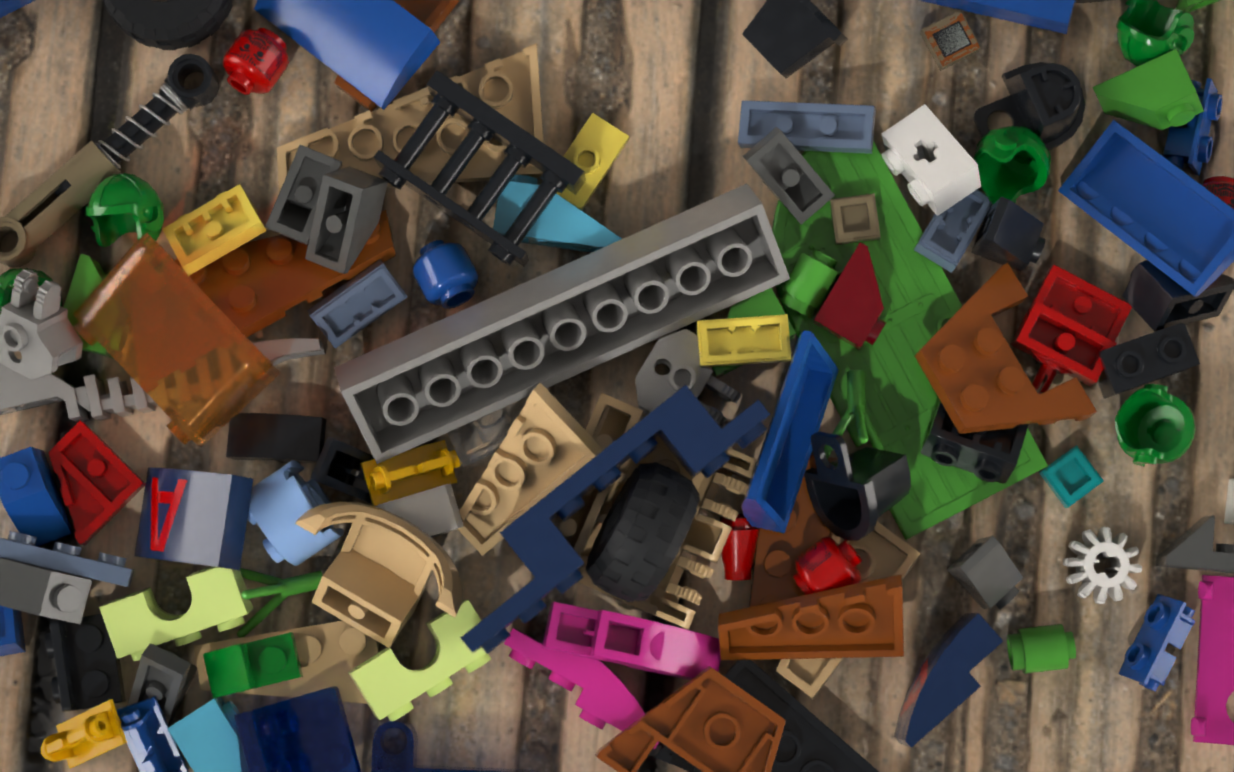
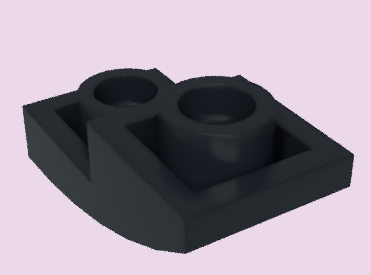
(276, 437)

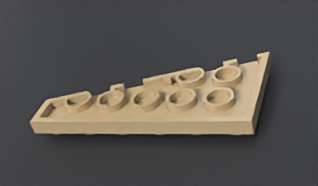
(503, 84)

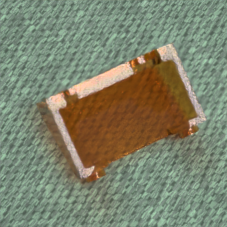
(174, 342)

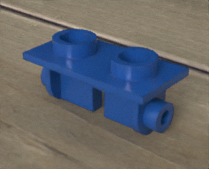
(1193, 143)
(1164, 623)
(149, 738)

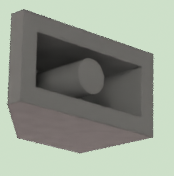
(345, 217)
(987, 573)
(43, 591)

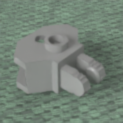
(36, 328)
(681, 355)

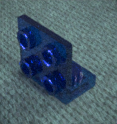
(299, 735)

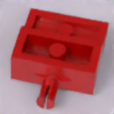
(1069, 328)

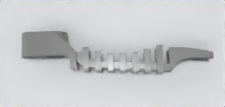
(22, 393)

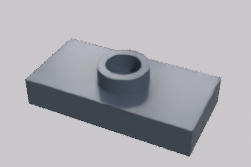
(953, 230)
(357, 303)

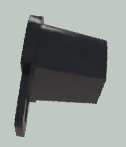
(791, 34)
(1042, 99)
(855, 487)

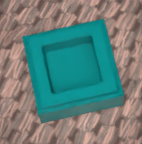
(1071, 476)

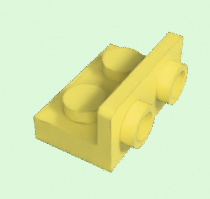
(214, 229)

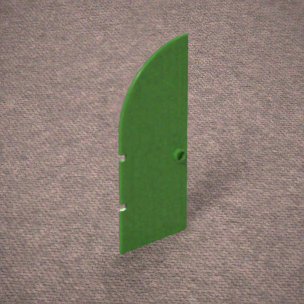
(916, 307)

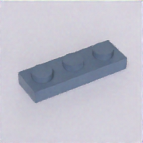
(810, 125)
(66, 559)

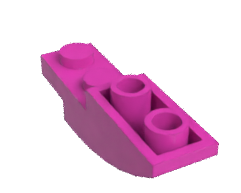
(630, 641)
(604, 694)

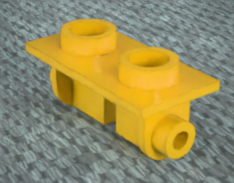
(410, 472)
(85, 736)

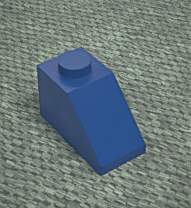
(32, 496)

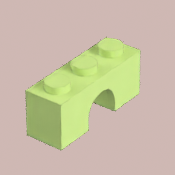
(138, 619)
(392, 687)

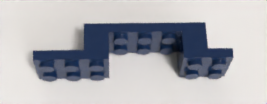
(543, 549)

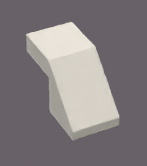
(430, 510)

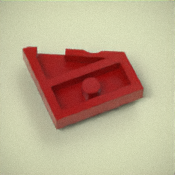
(92, 480)

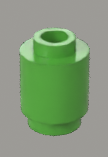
(810, 282)
(1040, 649)

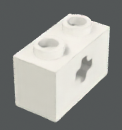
(930, 160)

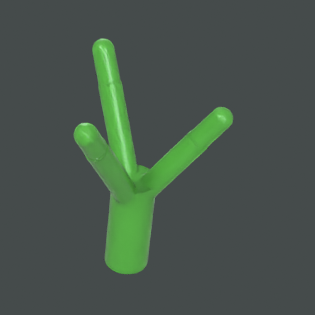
(856, 409)
(278, 586)

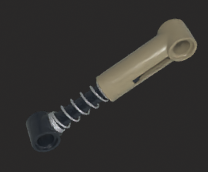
(75, 181)

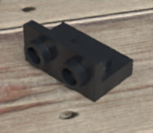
(1147, 359)
(985, 453)
(84, 664)

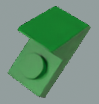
(252, 665)

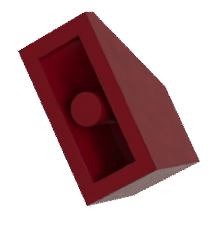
(854, 303)

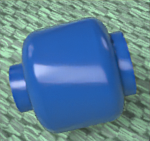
(445, 274)

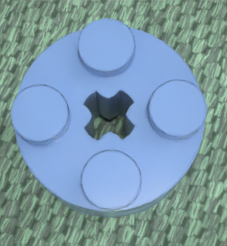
(277, 506)

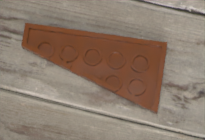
(272, 275)

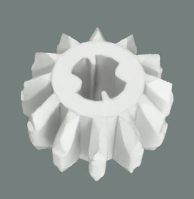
(1104, 548)

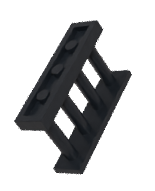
(483, 126)

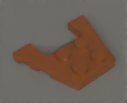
(980, 374)
(706, 724)

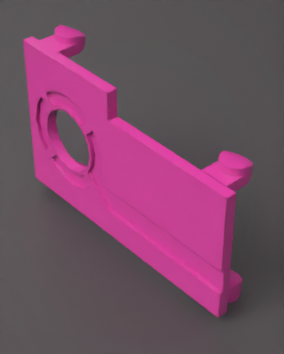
(1214, 661)

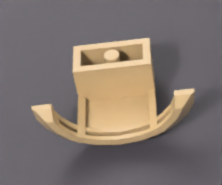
(380, 569)

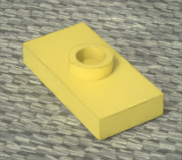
(595, 153)
(743, 340)

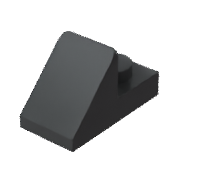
(788, 175)
(299, 194)
(1195, 550)
(162, 676)

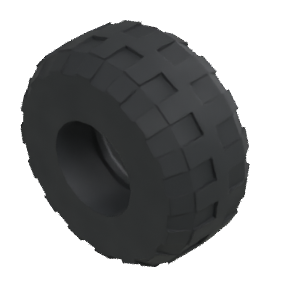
(169, 23)
(642, 532)

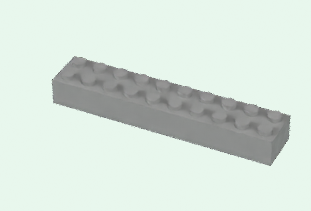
(562, 323)

